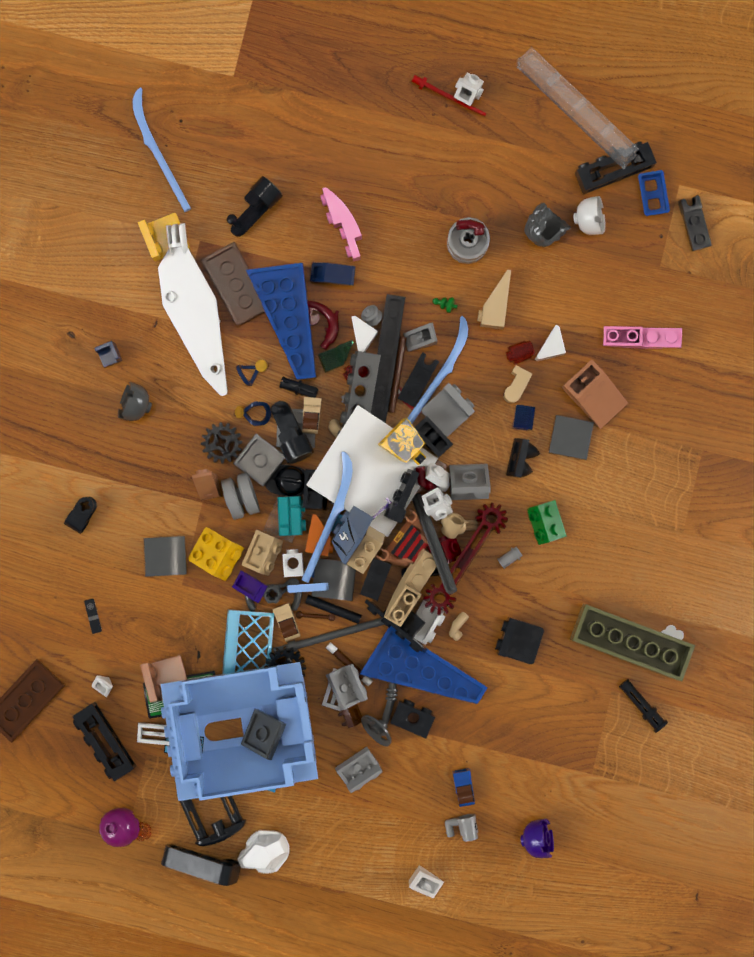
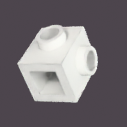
(469, 88)
(437, 504)

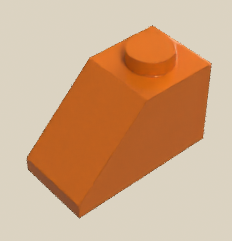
(313, 537)

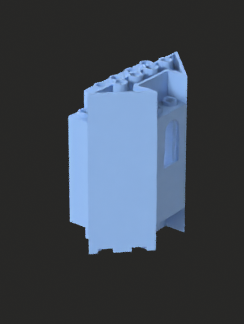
(225, 764)

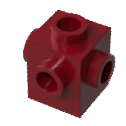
(450, 548)

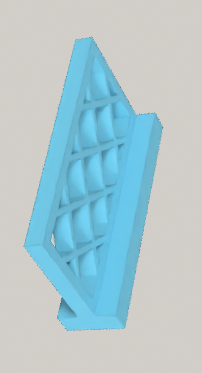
(232, 635)

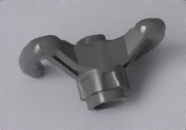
(277, 588)

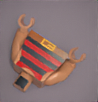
(406, 544)

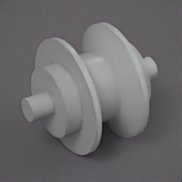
(371, 315)

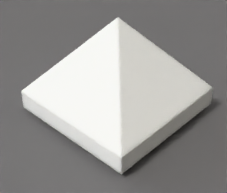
(102, 685)

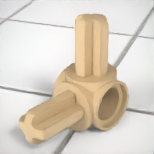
(455, 524)

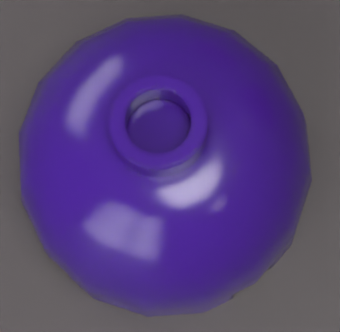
(538, 839)

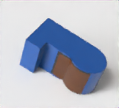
(463, 787)

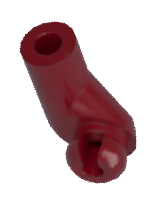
(471, 224)
(422, 481)

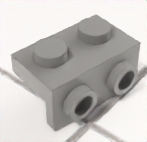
(347, 686)
(359, 769)

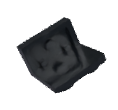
(519, 640)

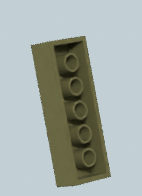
(632, 642)

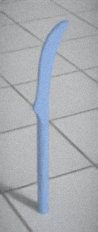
(150, 142)
(445, 370)
(337, 508)

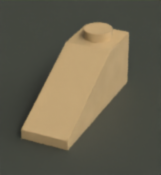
(494, 309)

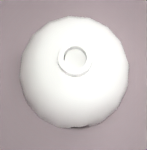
(590, 216)

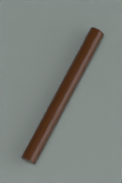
(397, 374)

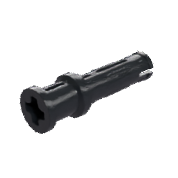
(651, 713)

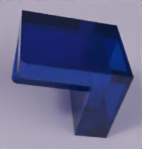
(523, 418)

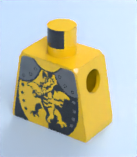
(404, 443)

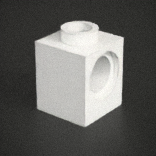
(289, 572)

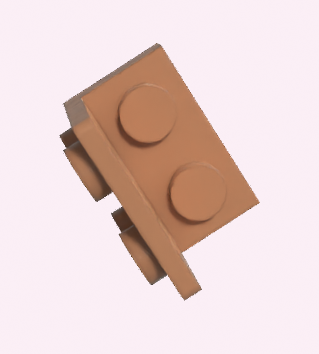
(162, 672)

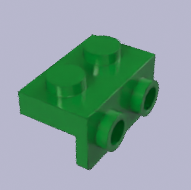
(546, 522)

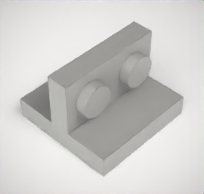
(469, 481)

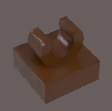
(351, 715)

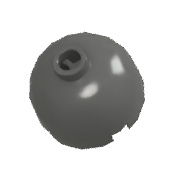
(134, 402)

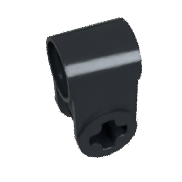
(80, 517)

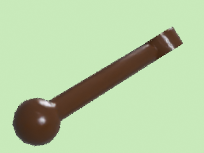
(331, 617)

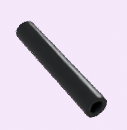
(333, 609)

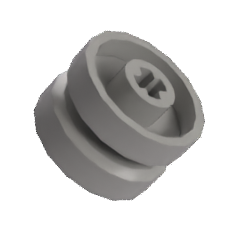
(461, 249)
(240, 496)

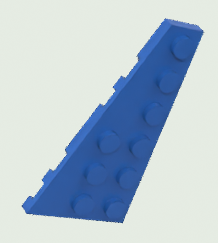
(286, 306)
(400, 664)

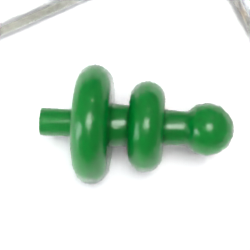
(444, 303)

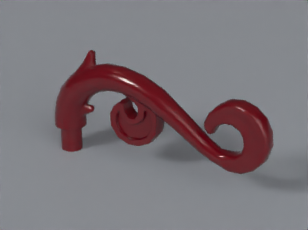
(332, 318)

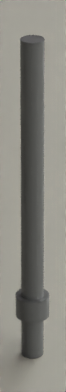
(331, 635)

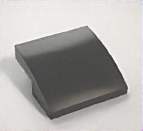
(165, 556)
(339, 578)

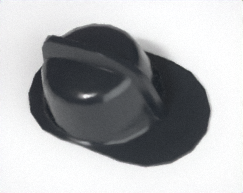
(287, 481)

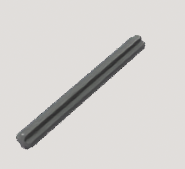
(434, 545)

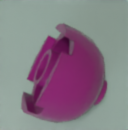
(119, 827)

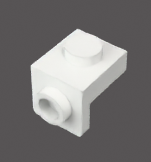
(438, 476)

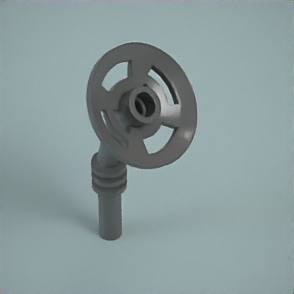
(378, 728)

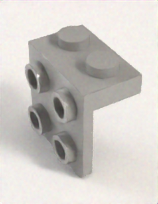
(448, 409)

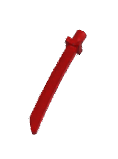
(422, 83)

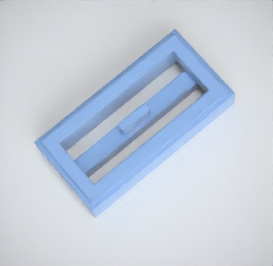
(307, 587)

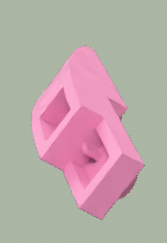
(341, 216)
(642, 337)

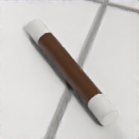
(346, 661)

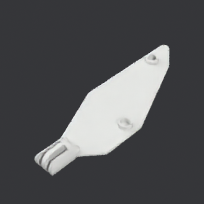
(192, 307)

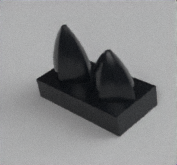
(520, 451)

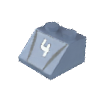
(350, 532)

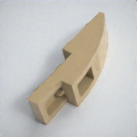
(409, 588)

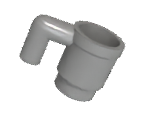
(467, 827)

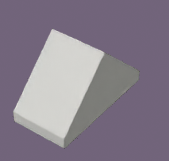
(363, 334)
(553, 345)
(425, 882)

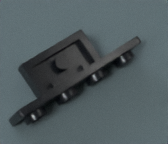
(408, 629)

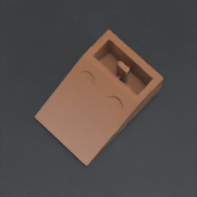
(595, 394)

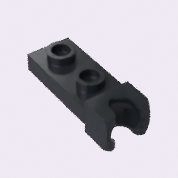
(695, 223)
(417, 381)
(396, 510)

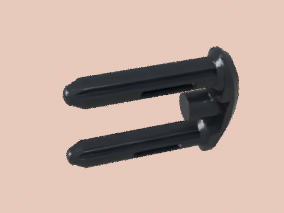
(221, 833)

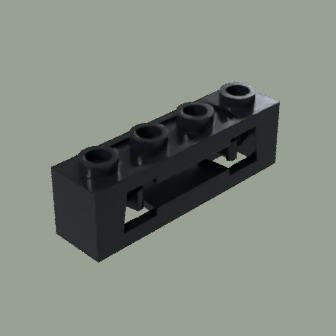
(584, 178)
(92, 739)

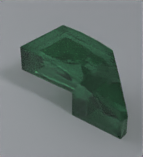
(335, 357)

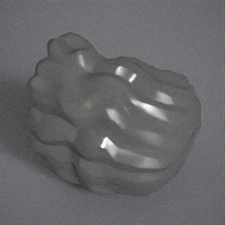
(544, 226)

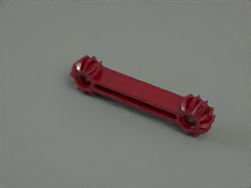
(467, 556)

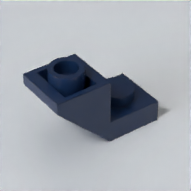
(332, 273)

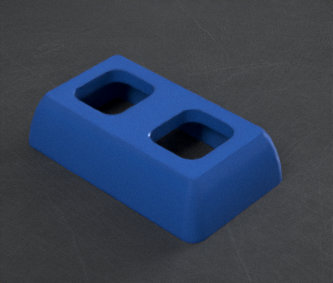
(660, 193)

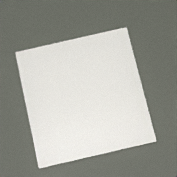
(374, 473)

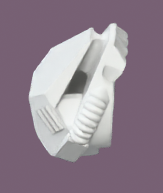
(264, 851)

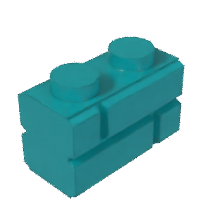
(290, 516)

